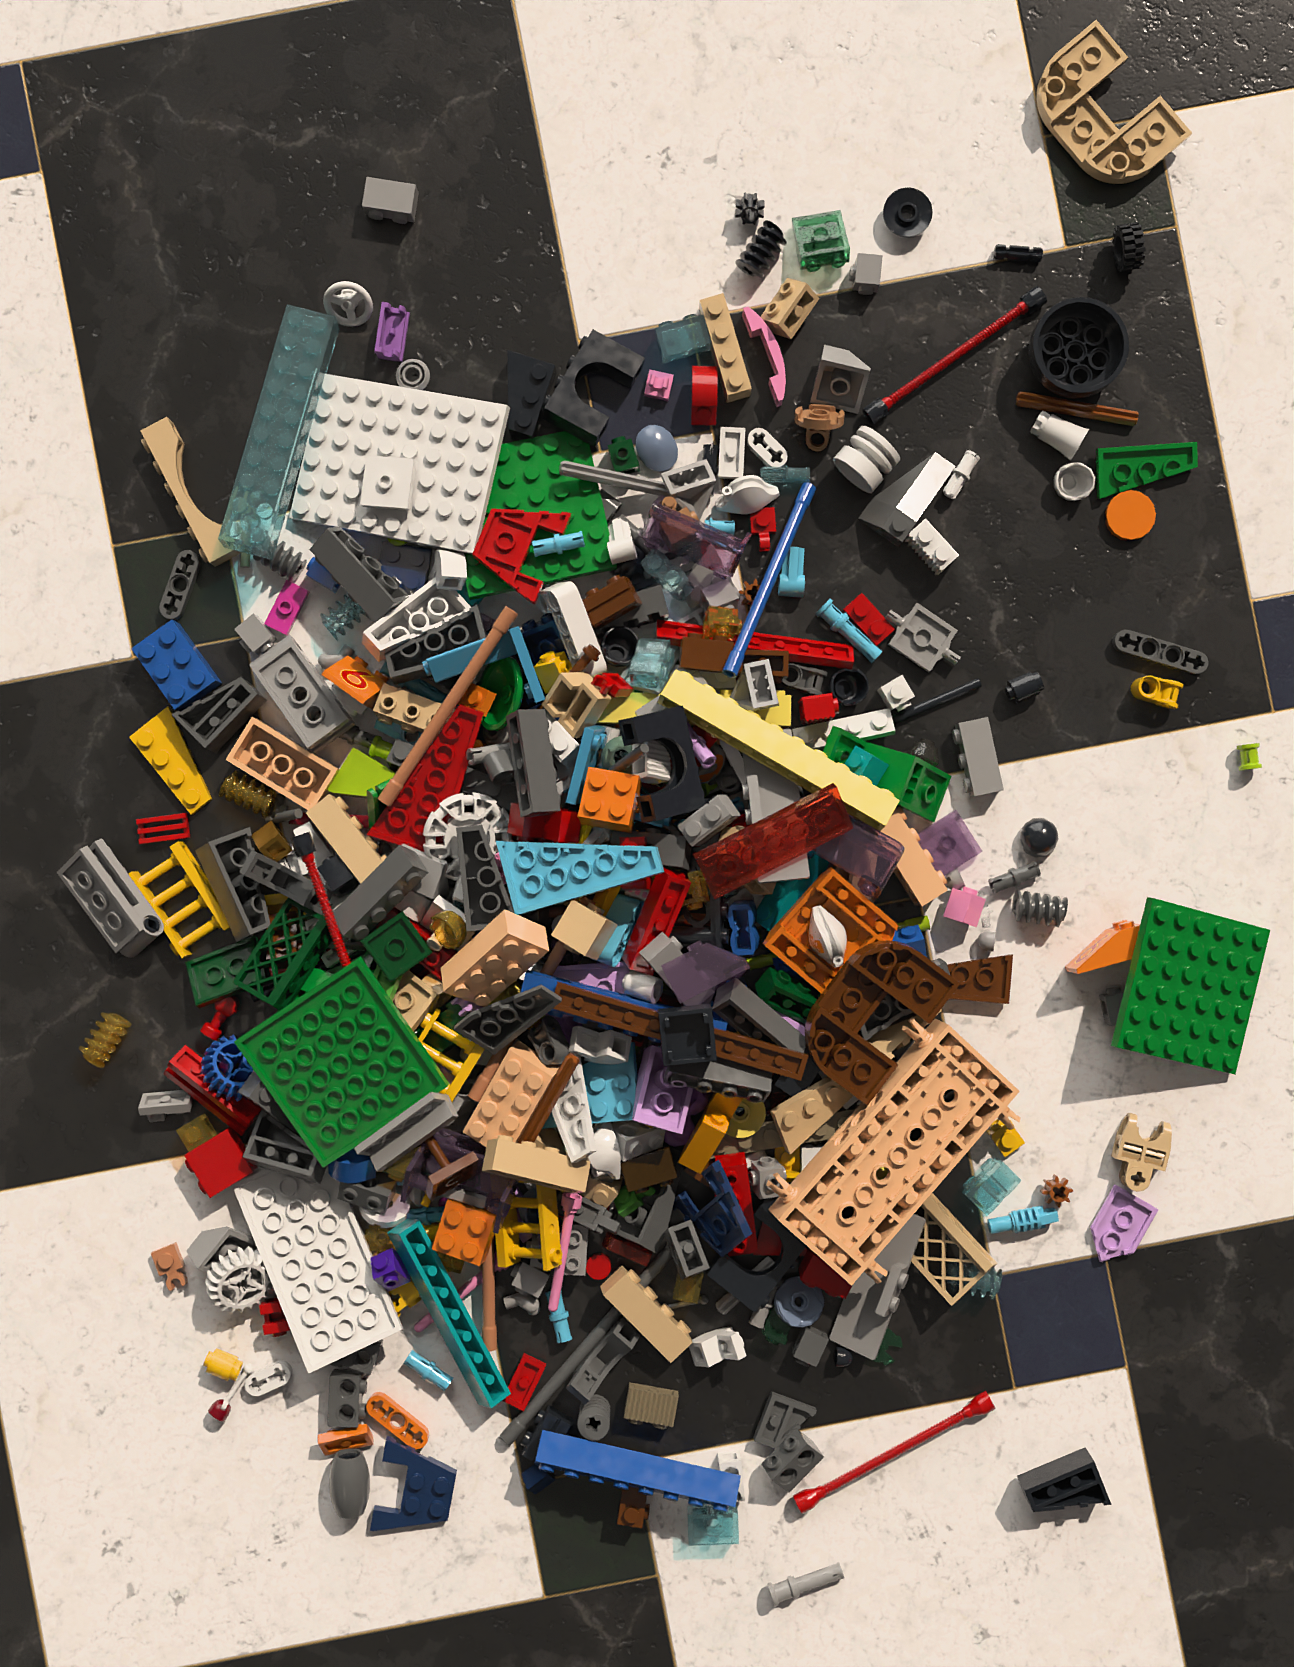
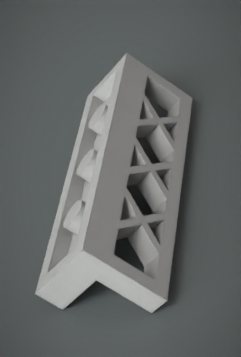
(408, 1130)

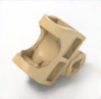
(1141, 1164)

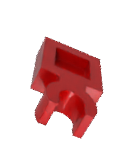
(612, 685)

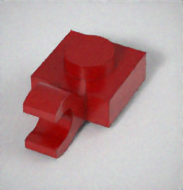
(762, 524)

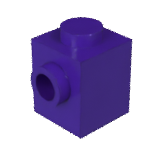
(389, 1270)

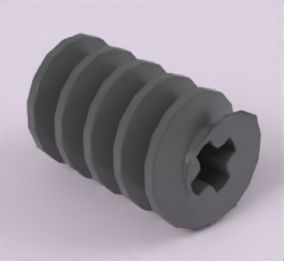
(284, 562)
(1039, 907)
(594, 1418)

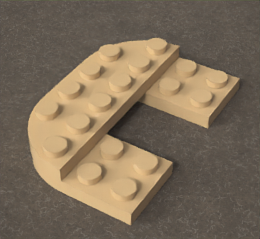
(1082, 125)

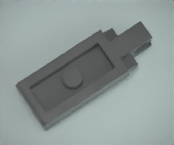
(591, 1216)

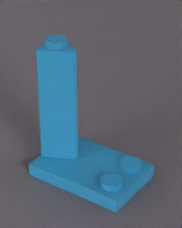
(456, 660)
(591, 743)

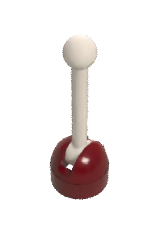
(221, 1408)

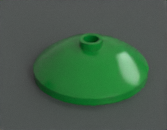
(506, 681)

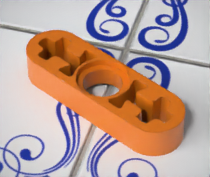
(397, 1431)

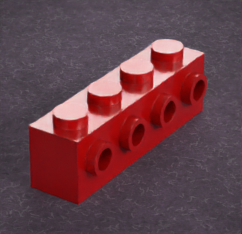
(737, 1174)

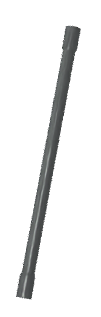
(519, 1423)

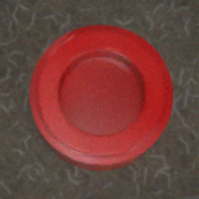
(598, 1266)

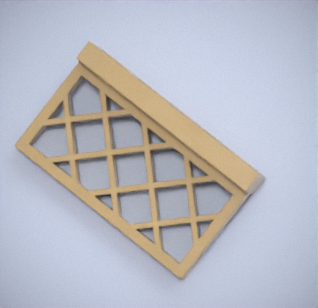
(962, 1238)

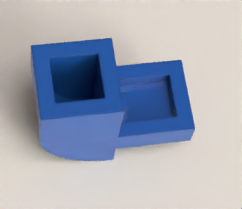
(352, 1168)

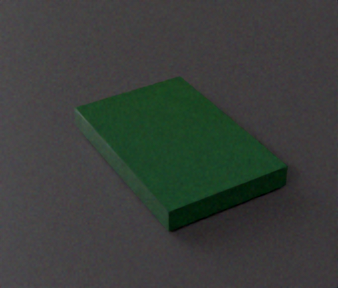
(214, 972)

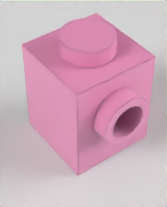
(964, 906)

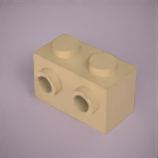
(789, 308)

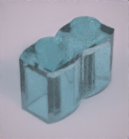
(667, 575)
(651, 663)
(991, 1185)

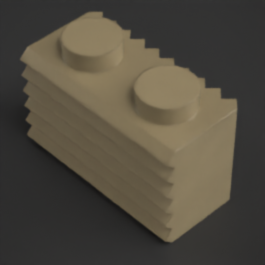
(651, 1405)

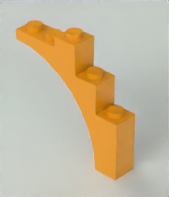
(708, 1132)

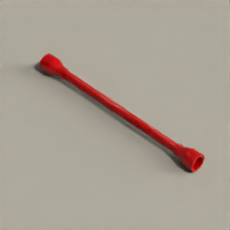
(808, 1498)

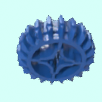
(221, 1055)

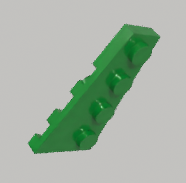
(1137, 465)

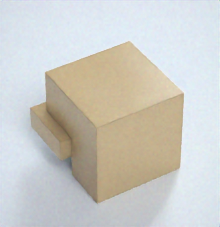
(575, 702)
(584, 929)

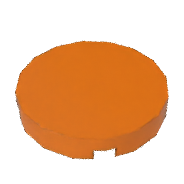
(1130, 515)

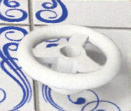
(350, 292)

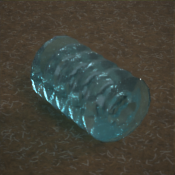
(342, 616)
(989, 1282)

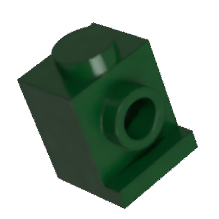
(627, 464)

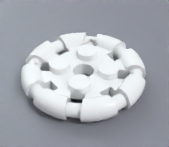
(454, 806)

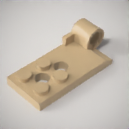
(419, 997)

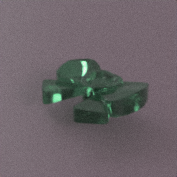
(889, 1339)

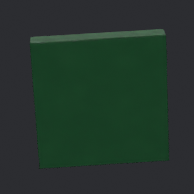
(396, 946)

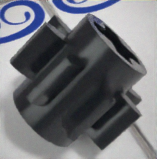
(749, 208)

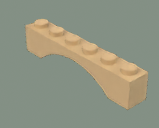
(167, 449)

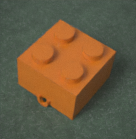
(609, 799)
(465, 1232)

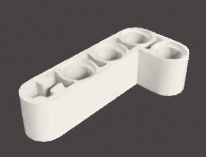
(572, 623)

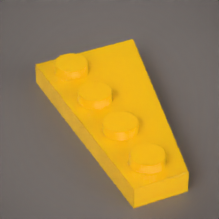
(168, 753)

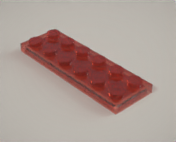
(773, 841)

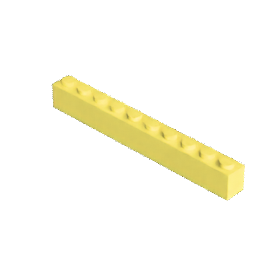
(776, 749)

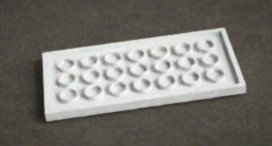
(317, 1265)

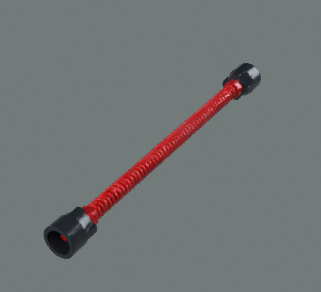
(1029, 303)
(304, 848)

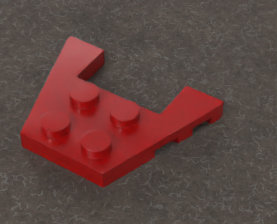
(508, 540)

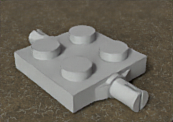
(922, 637)

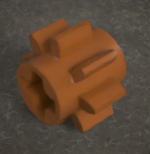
(747, 598)
(1061, 1185)

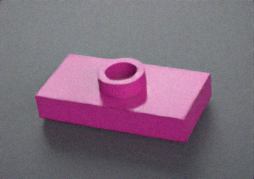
(287, 607)

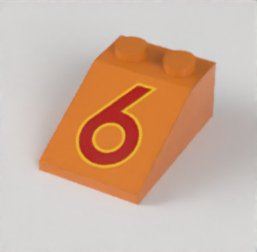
(356, 680)
(1109, 948)

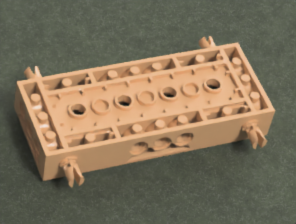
(880, 1137)

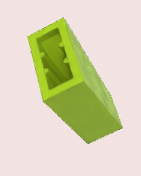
(358, 775)

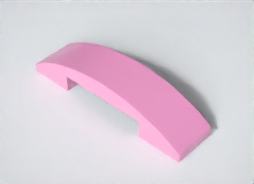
(756, 327)

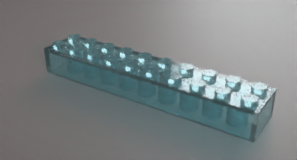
(279, 432)

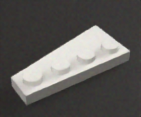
(574, 1117)

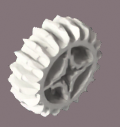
(235, 1273)

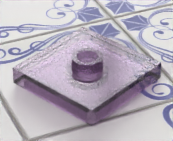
(949, 842)

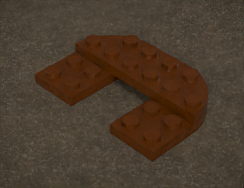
(852, 999)

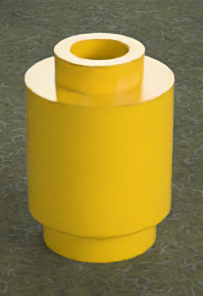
(223, 1365)

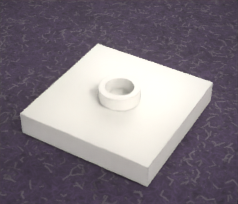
(388, 482)

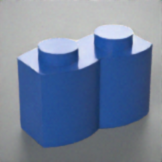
(742, 920)

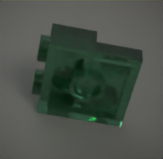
(821, 240)

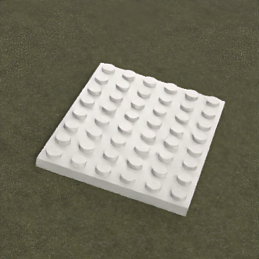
(446, 434)

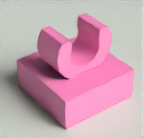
(658, 385)

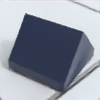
(536, 1479)

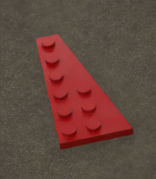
(434, 779)

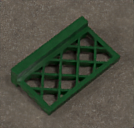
(300, 962)

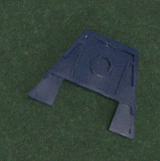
(722, 1218)
(426, 1489)

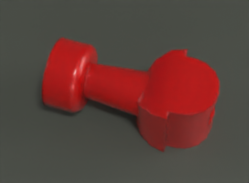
(225, 1008)

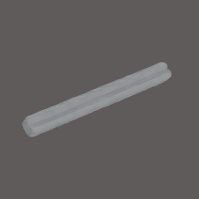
(613, 478)

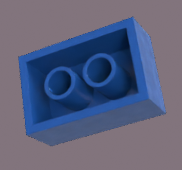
(176, 665)

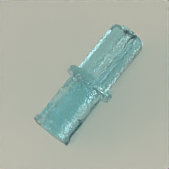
(785, 474)

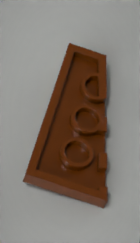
(983, 979)

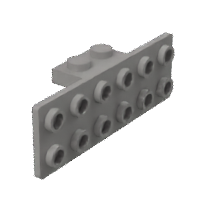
(767, 794)
(870, 1305)

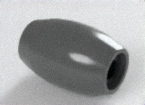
(349, 1483)

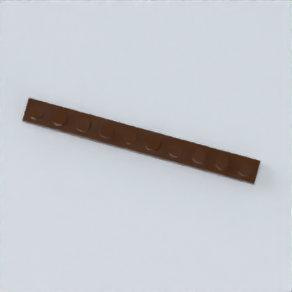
(645, 1022)

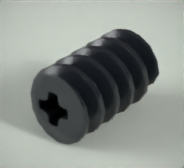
(761, 249)

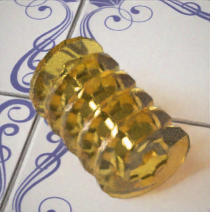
(248, 794)
(104, 1039)

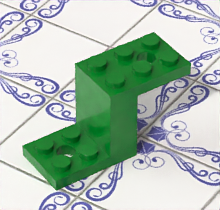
(909, 778)

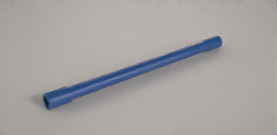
(736, 656)

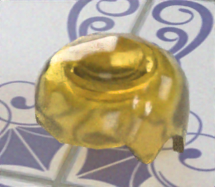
(449, 929)

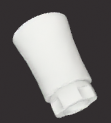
(1059, 433)

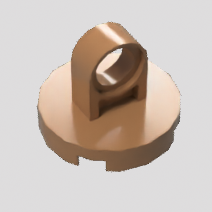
(819, 419)

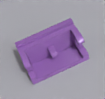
(392, 332)

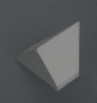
(691, 485)
(755, 687)

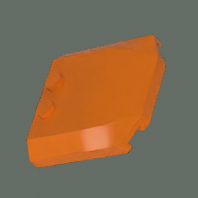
(858, 915)

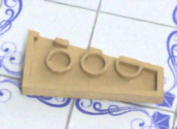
(808, 1111)

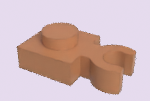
(168, 1261)

